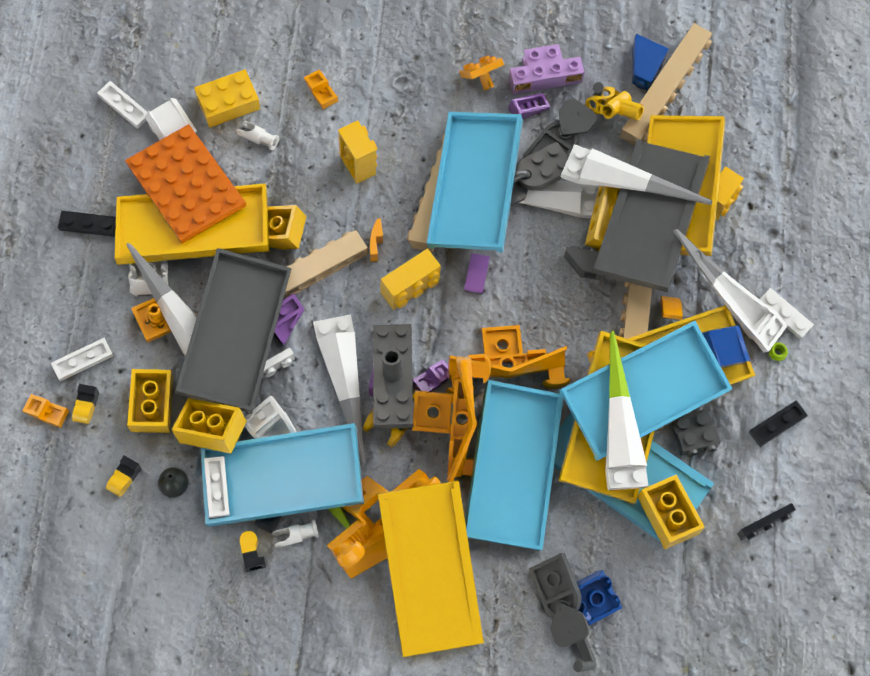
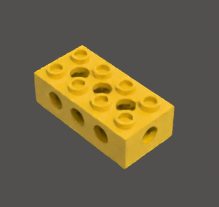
(601, 215)

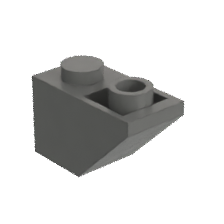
(582, 261)

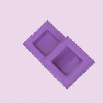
(477, 273)
(432, 378)

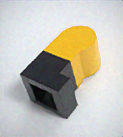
(85, 403)
(123, 476)
(249, 545)

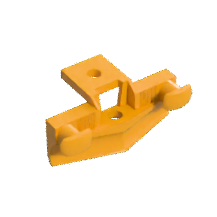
(522, 363)
(462, 404)
(363, 542)

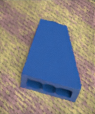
(646, 61)

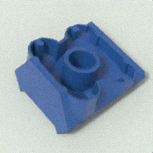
(727, 346)
(597, 597)

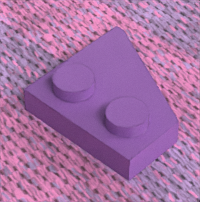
(288, 317)

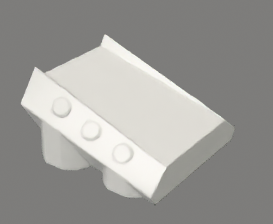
(167, 119)
(137, 283)

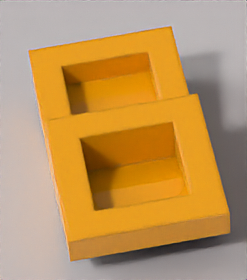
(320, 89)
(376, 238)
(671, 307)
(45, 411)

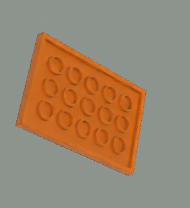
(185, 183)

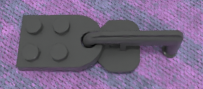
(574, 119)
(538, 171)
(569, 626)

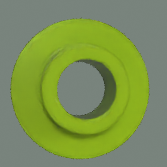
(783, 350)

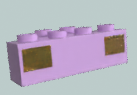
(545, 69)

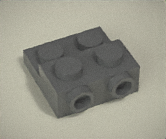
(695, 433)

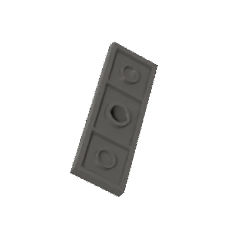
(392, 376)

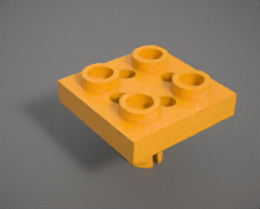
(482, 70)
(150, 311)

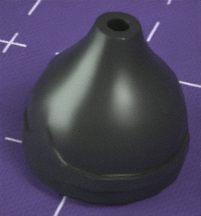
(173, 482)

